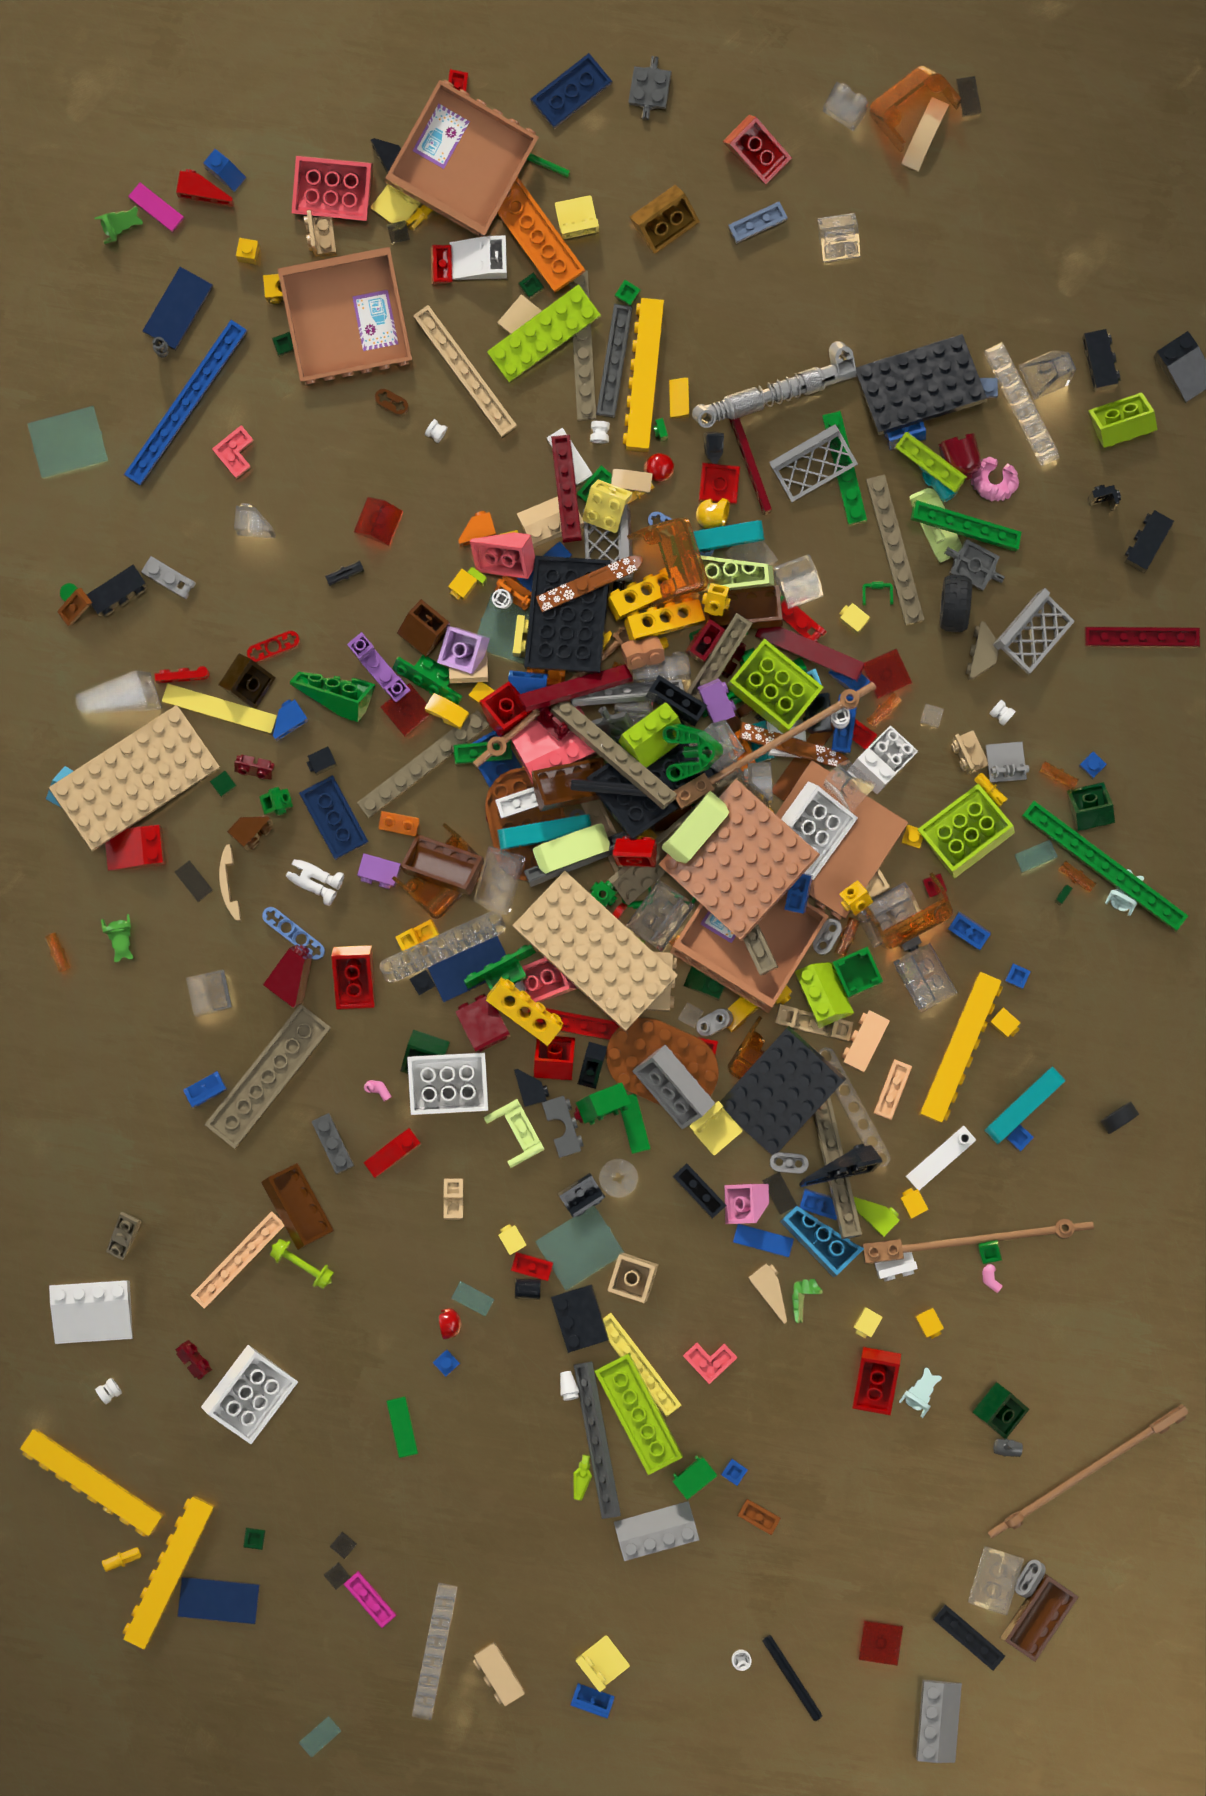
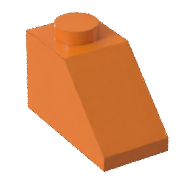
(478, 527)

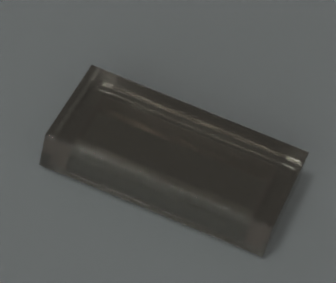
(970, 99)
(193, 881)
(780, 1193)

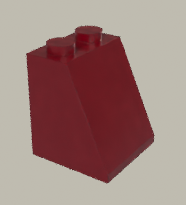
(291, 975)
(482, 1023)

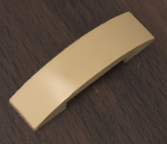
(924, 134)
(227, 860)
(805, 1022)

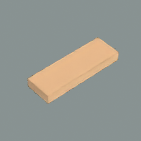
(892, 1089)

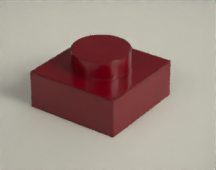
(929, 887)

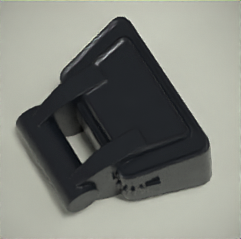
(713, 446)

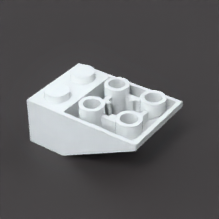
(479, 258)
(885, 758)

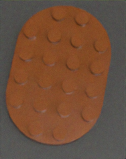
(507, 784)
(647, 1035)

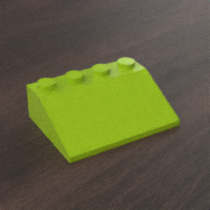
(774, 686)
(966, 830)

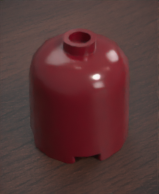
(962, 454)

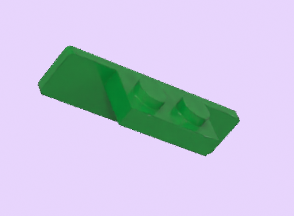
(429, 676)
(507, 968)

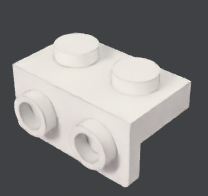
(890, 1268)

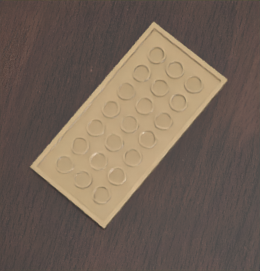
(134, 778)
(594, 950)

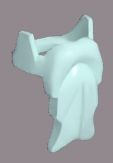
(1122, 901)
(918, 1396)

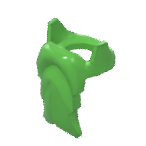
(114, 223)
(119, 934)
(800, 1289)

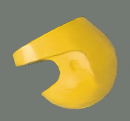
(713, 514)

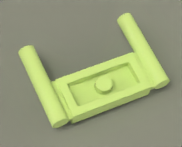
(522, 1129)

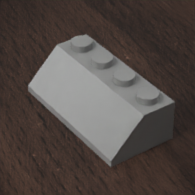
(673, 1087)
(656, 1531)
(938, 1721)

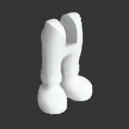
(313, 871)

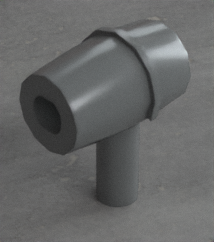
(1007, 1447)

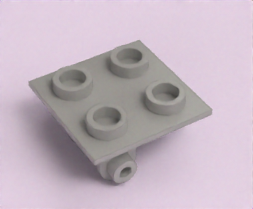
(1006, 762)

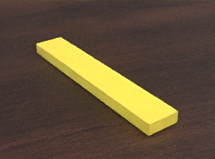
(219, 708)
(623, 1345)

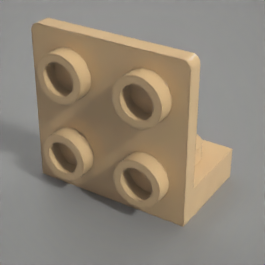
(321, 236)
(969, 751)

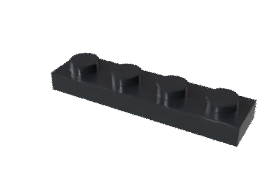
(969, 1637)

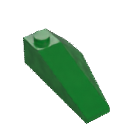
(342, 697)

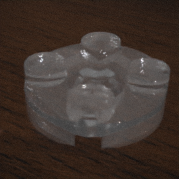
(609, 1172)

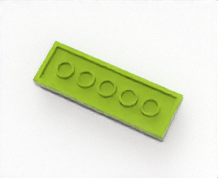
(544, 333)
(638, 1413)

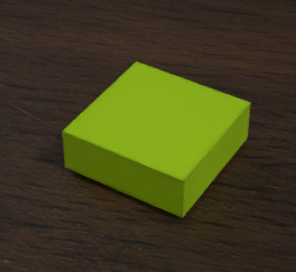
(482, 579)

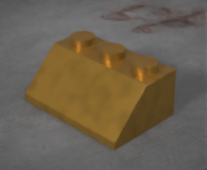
(664, 218)

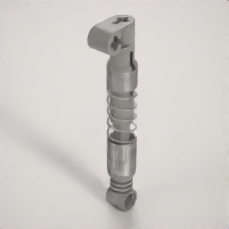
(804, 383)

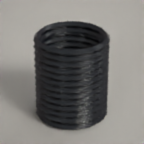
(527, 1289)

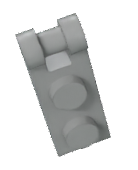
(167, 577)

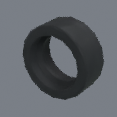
(1119, 1117)

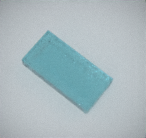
(1036, 856)
(472, 1298)
(320, 1736)

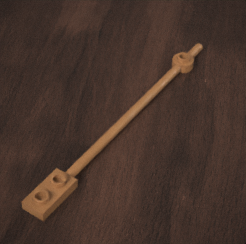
(620, 637)
(702, 784)
(894, 1249)
(1159, 1426)

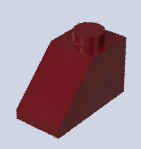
(705, 641)

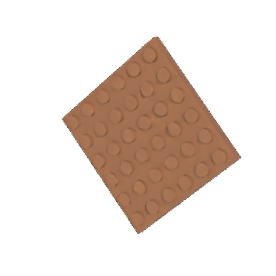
(744, 863)

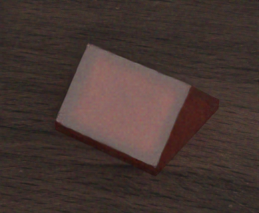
(378, 520)

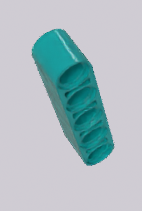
(729, 535)
(541, 832)
(1025, 1105)

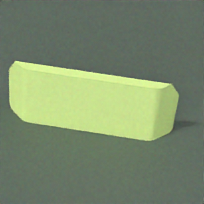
(937, 538)
(696, 828)
(572, 848)

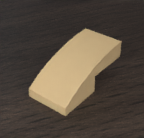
(632, 480)
(453, 1199)

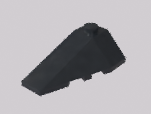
(855, 1162)

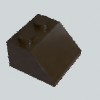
(247, 681)

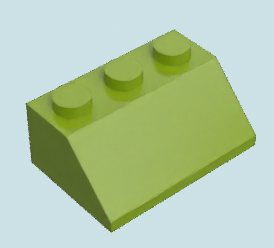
(1123, 420)
(646, 739)
(823, 993)

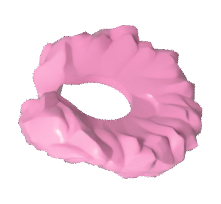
(995, 492)

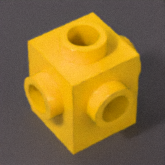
(716, 599)
(855, 898)

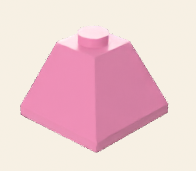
(745, 1202)

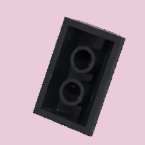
(580, 1318)

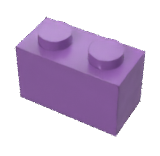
(715, 696)
(378, 871)

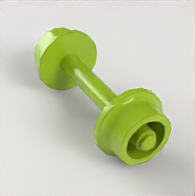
(322, 1277)

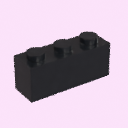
(1101, 360)
(1148, 541)
(117, 591)
(681, 702)
(699, 1191)

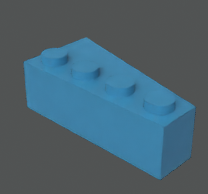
(821, 1241)

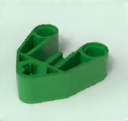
(705, 743)

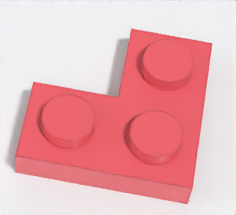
(229, 451)
(709, 1366)

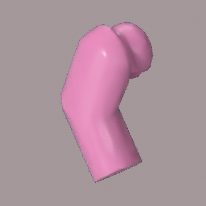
(377, 1087)
(989, 1278)

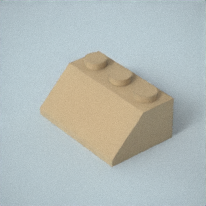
(543, 522)

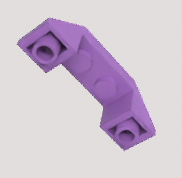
(378, 667)

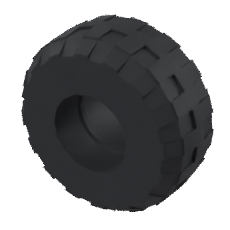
(955, 603)

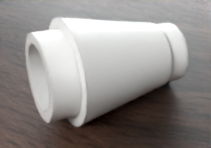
(568, 1386)

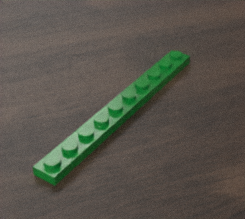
(1105, 866)

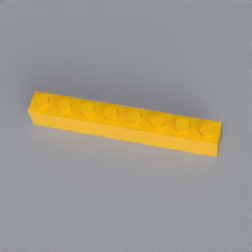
(644, 376)
(960, 1048)
(92, 1482)
(168, 1572)

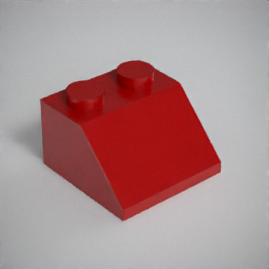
(503, 709)
(635, 852)
(555, 1059)

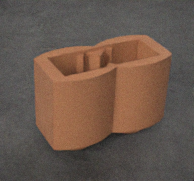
(642, 652)

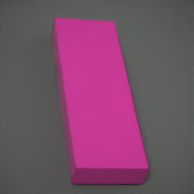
(156, 207)
(370, 1599)

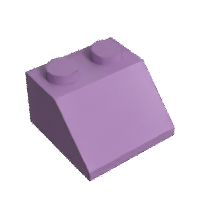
(462, 649)

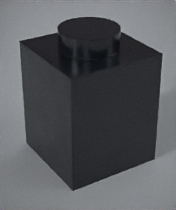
(321, 761)

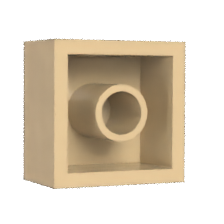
(633, 1277)

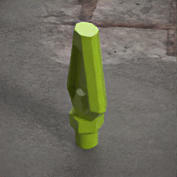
(582, 1478)

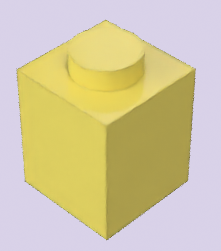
(853, 618)
(512, 1239)
(867, 1323)

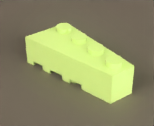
(737, 573)

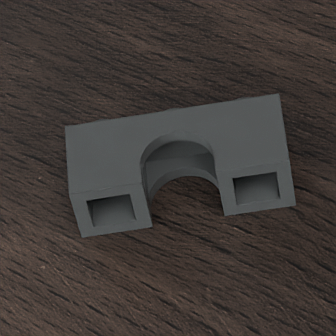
(559, 1110)
(333, 1143)

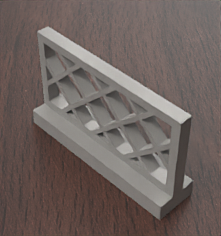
(805, 448)
(625, 544)
(1025, 617)

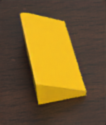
(679, 398)

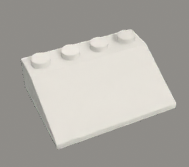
(819, 822)
(448, 1083)
(91, 1311)
(249, 1394)

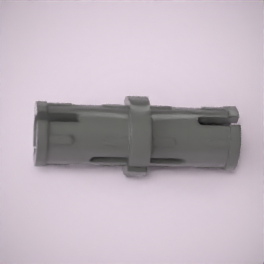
(158, 347)

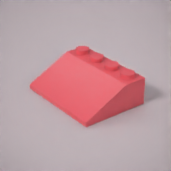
(332, 187)
(541, 750)

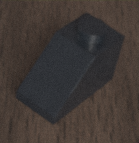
(386, 152)
(592, 1065)
(531, 1089)

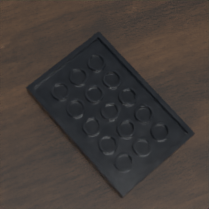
(920, 384)
(573, 632)
(640, 813)
(781, 1091)

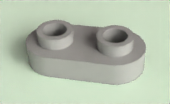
(826, 936)
(713, 1023)
(789, 1162)
(1030, 1578)

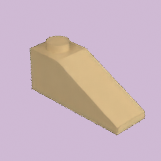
(769, 1287)

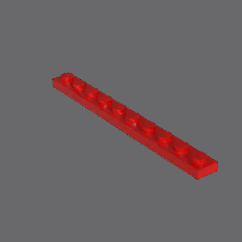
(596, 1027)

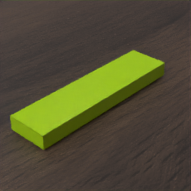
(930, 462)

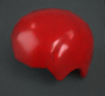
(660, 465)
(449, 1323)

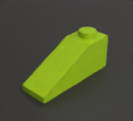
(877, 1215)

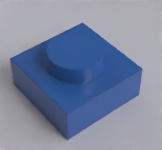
(1092, 764)
(1017, 976)
(1019, 1137)
(446, 1362)
(734, 1472)

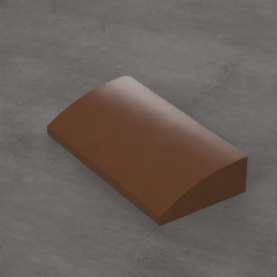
(757, 605)
(553, 784)
(442, 864)
(297, 1206)
(1039, 1618)

